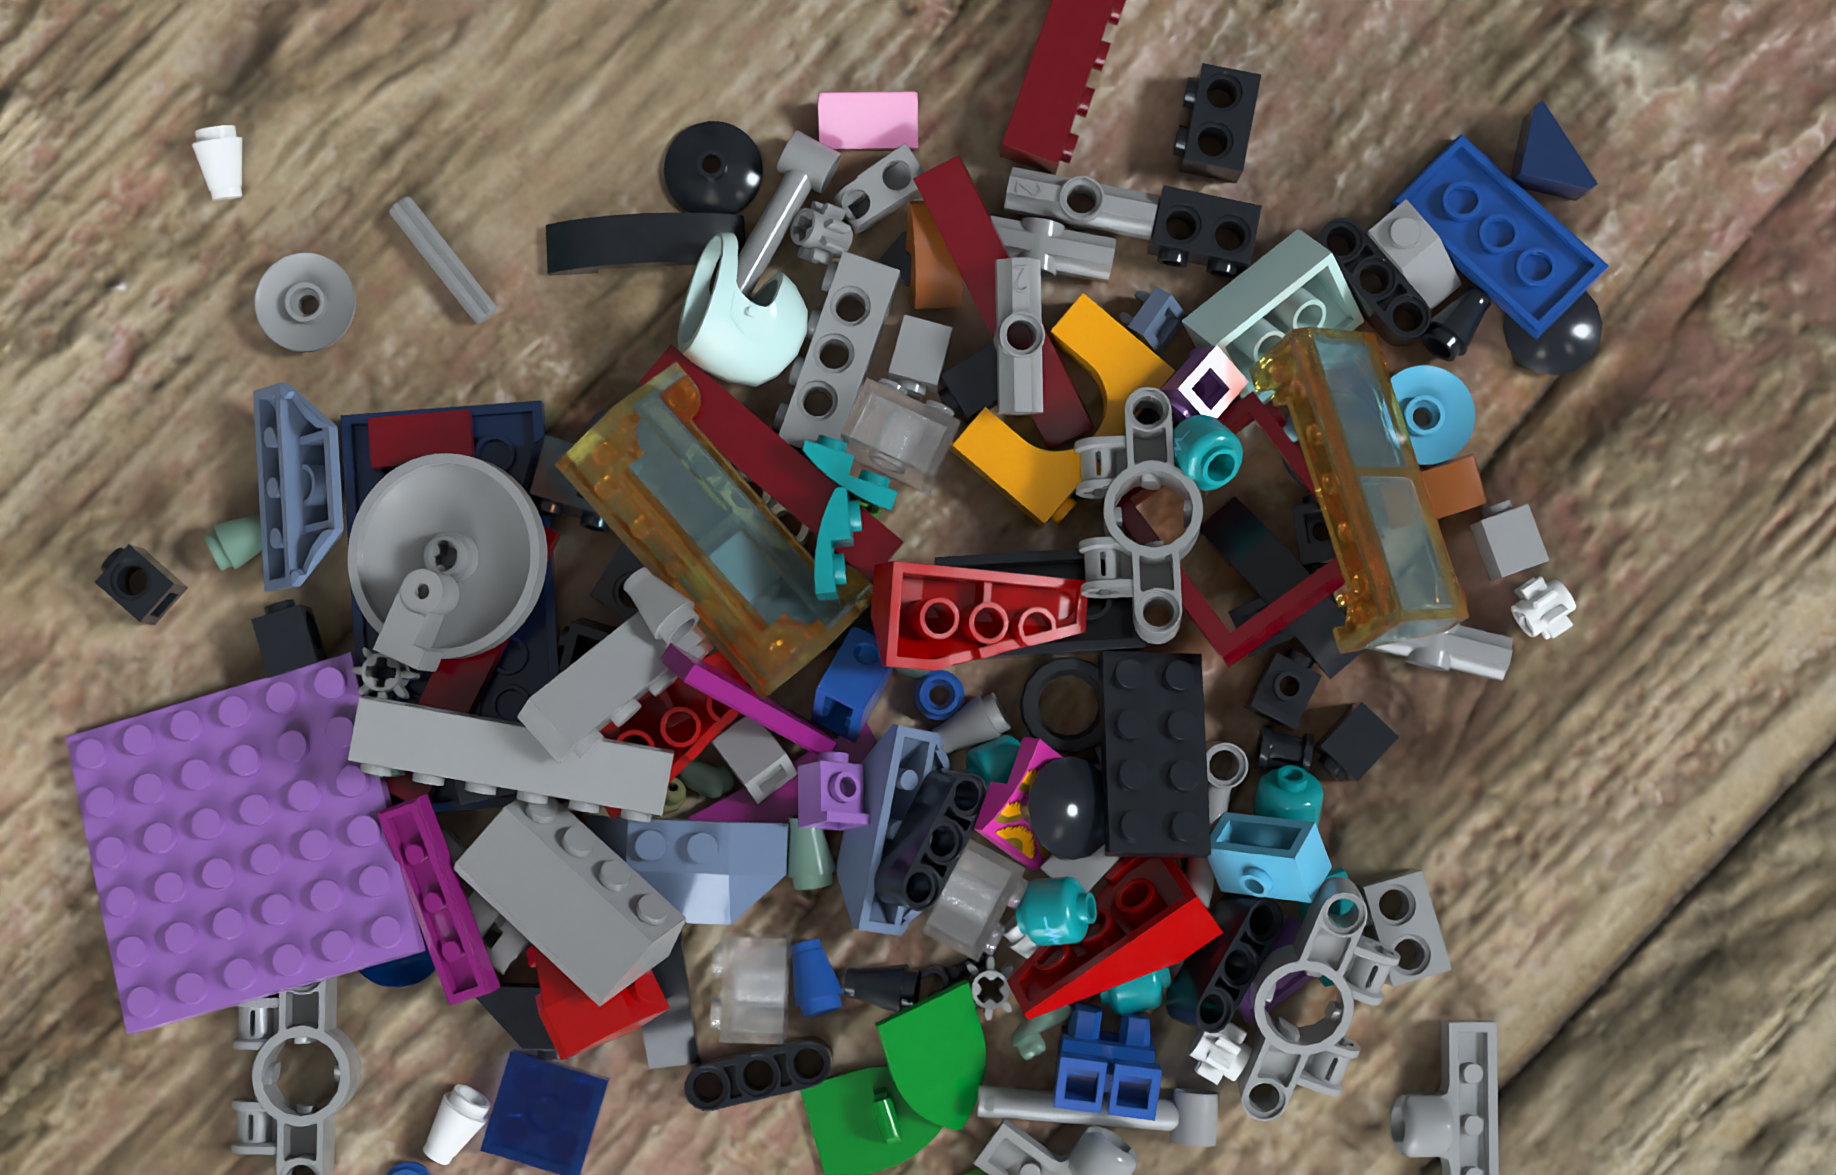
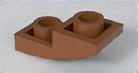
(934, 275)
(1454, 485)

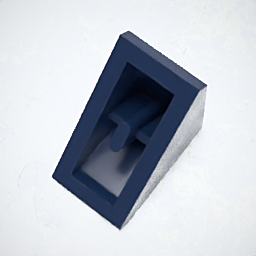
(1547, 159)

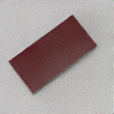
(411, 436)

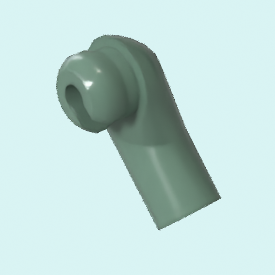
(707, 779)
(1028, 1032)

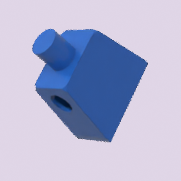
(851, 685)

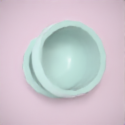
(739, 337)

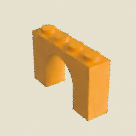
(1041, 479)

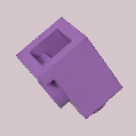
(1215, 382)
(831, 793)

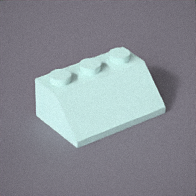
(1282, 291)

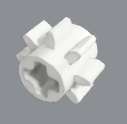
(1543, 607)
(1220, 1053)

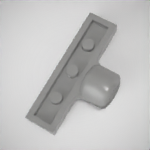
(1462, 1116)
(1016, 1153)

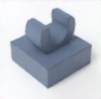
(1156, 320)

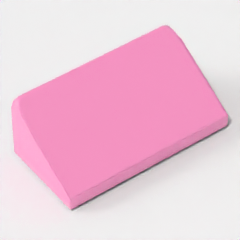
(868, 120)

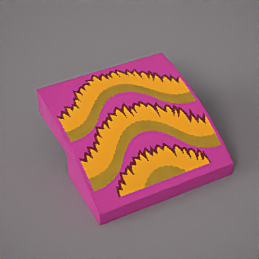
(1000, 813)

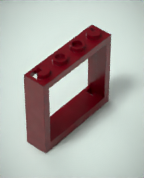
(1291, 605)

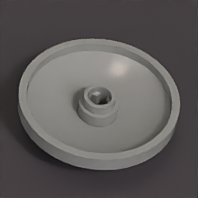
(458, 521)

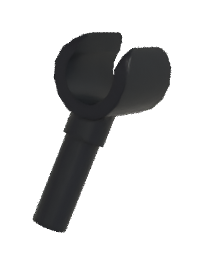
(952, 972)

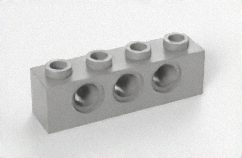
(851, 279)

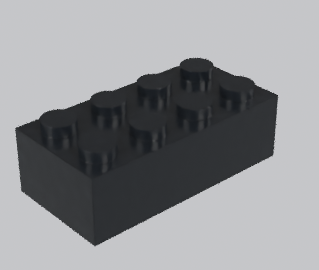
(1107, 620)

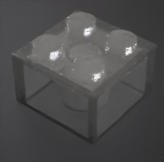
(900, 434)
(974, 901)
(754, 987)

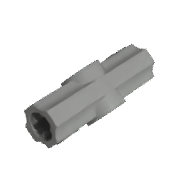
(1047, 196)
(1058, 249)
(1019, 303)
(1457, 649)

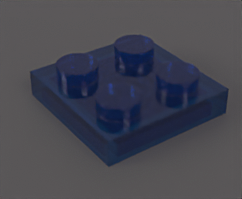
(545, 1114)

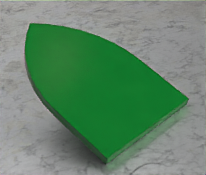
(937, 1055)
(864, 1123)

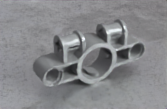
(1130, 461)
(1318, 1052)
(271, 1121)

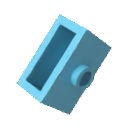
(1268, 857)

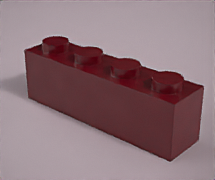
(1058, 81)

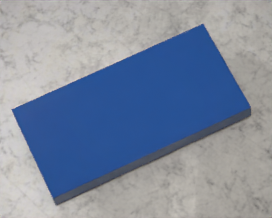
(1502, 237)

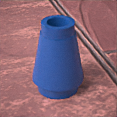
(814, 980)

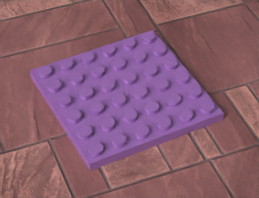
(240, 846)

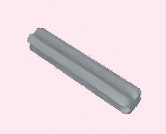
(443, 260)

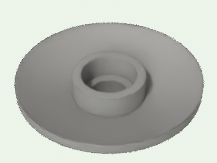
(288, 286)

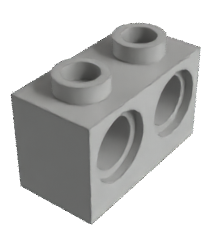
(1413, 922)

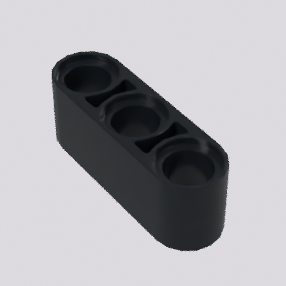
(1395, 292)
(911, 854)
(1221, 971)
(740, 1090)

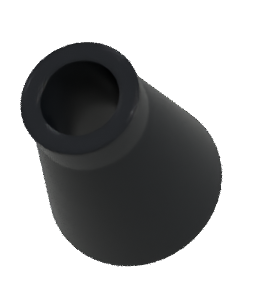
(1456, 325)
(884, 986)

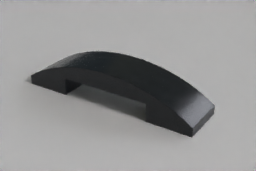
(635, 240)
(1273, 572)
(673, 1034)

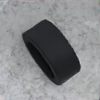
(1030, 709)

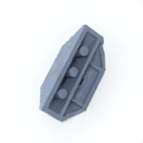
(296, 485)
(890, 783)
(698, 865)

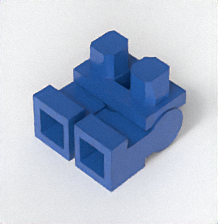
(1107, 1062)

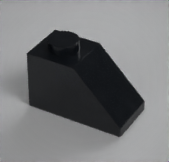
(517, 1012)

